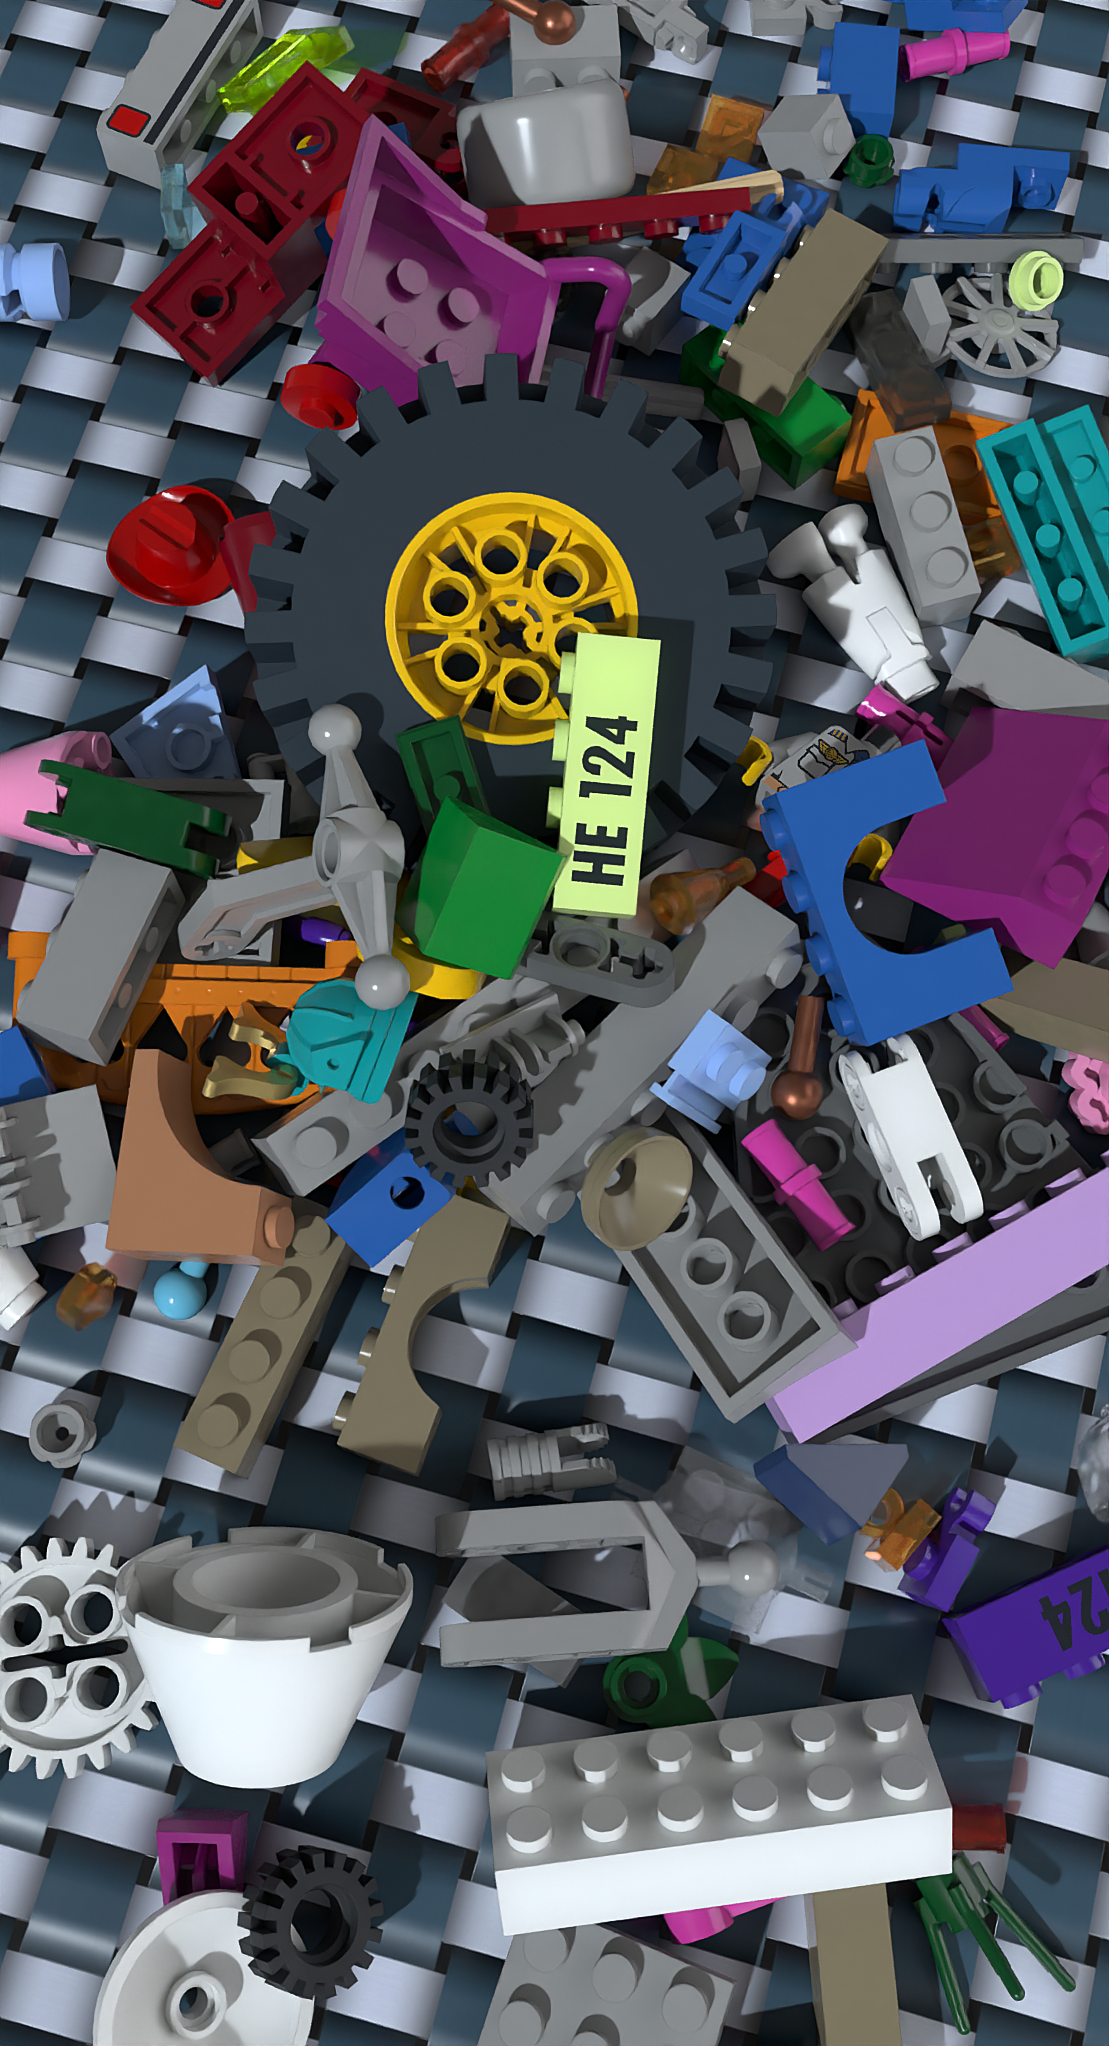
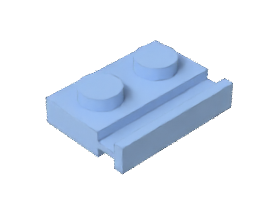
(713, 1071)

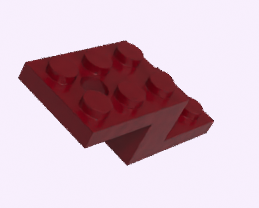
(259, 228)

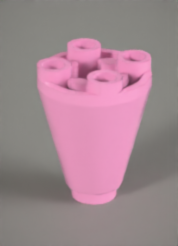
(27, 790)

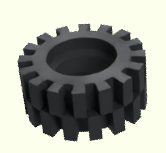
(463, 1153)
(348, 1931)

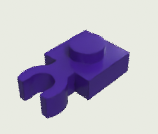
(946, 1554)

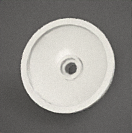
(189, 1947)

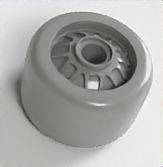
(548, 146)

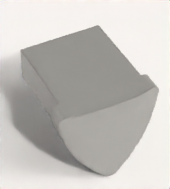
(930, 318)

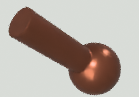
(552, 21)
(797, 1090)

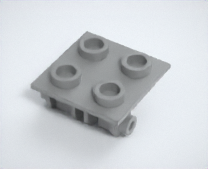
(529, 1038)
(54, 1165)

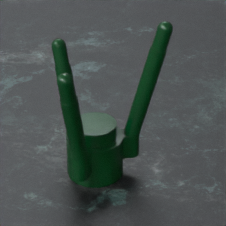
(960, 1903)

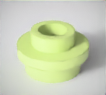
(1035, 280)

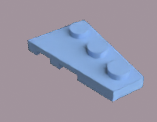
(181, 734)

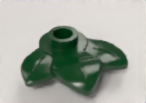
(679, 1681)

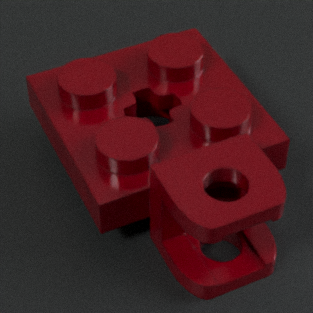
(426, 117)

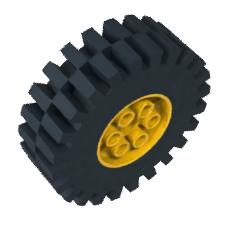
(511, 472)

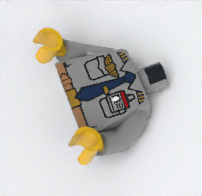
(812, 755)

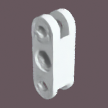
(911, 1137)

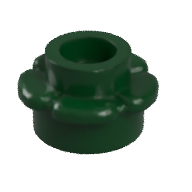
(869, 161)

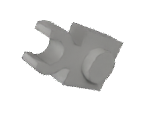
(791, 16)

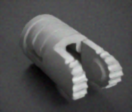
(533, 1461)

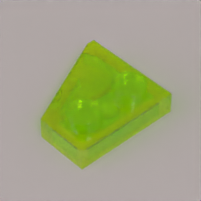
(272, 68)

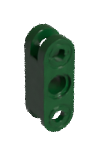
(129, 820)

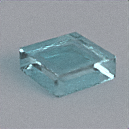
(176, 205)

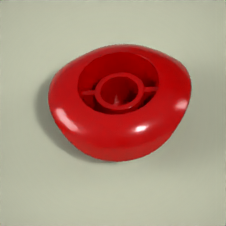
(171, 547)

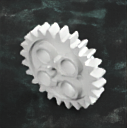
(72, 1719)

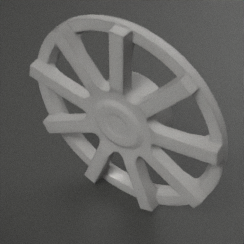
(997, 328)

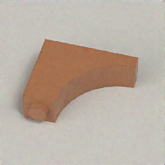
(171, 1191)

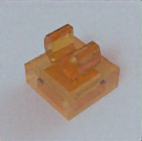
(900, 1532)

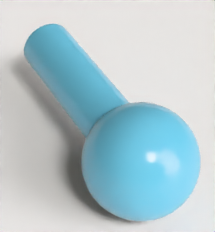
(182, 1291)

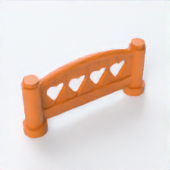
(195, 1002)

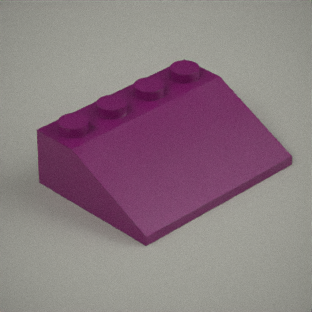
(1018, 833)

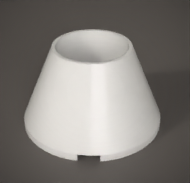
(262, 1646)

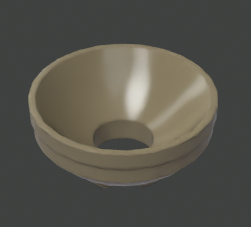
(647, 1193)

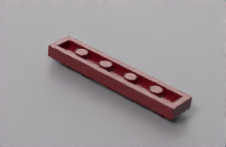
(609, 218)

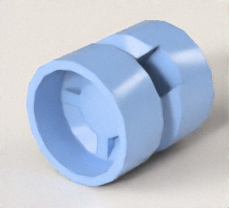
(34, 282)

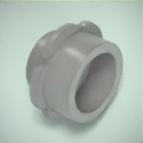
(44, 1430)

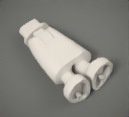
(860, 604)

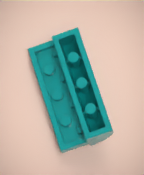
(1057, 509)

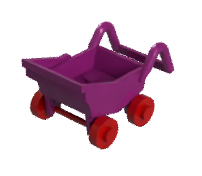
(427, 285)

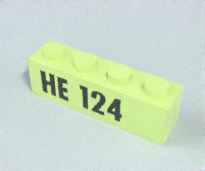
(604, 773)

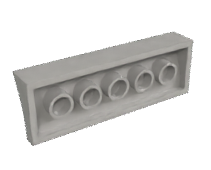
(731, 1288)

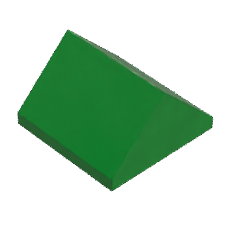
(477, 891)

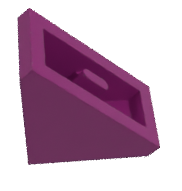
(201, 1851)

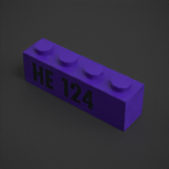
(1035, 1630)

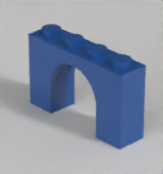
(872, 988)

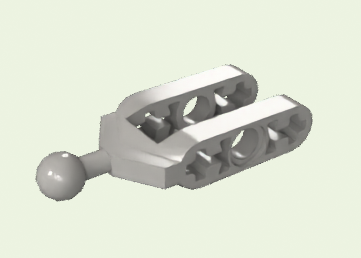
(669, 1567)

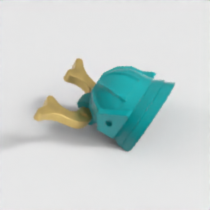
(328, 1041)

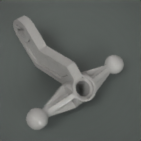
(352, 864)

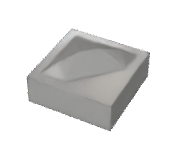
(740, 456)

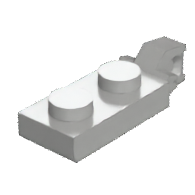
(664, 25)

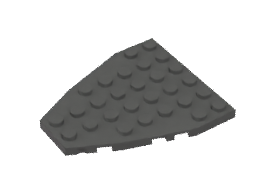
(1006, 1144)

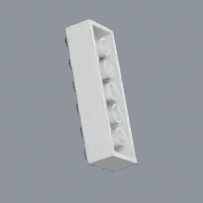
(715, 1814)

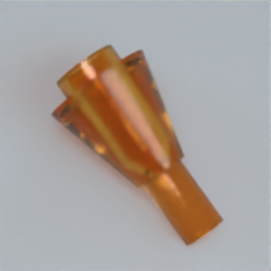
(687, 897)

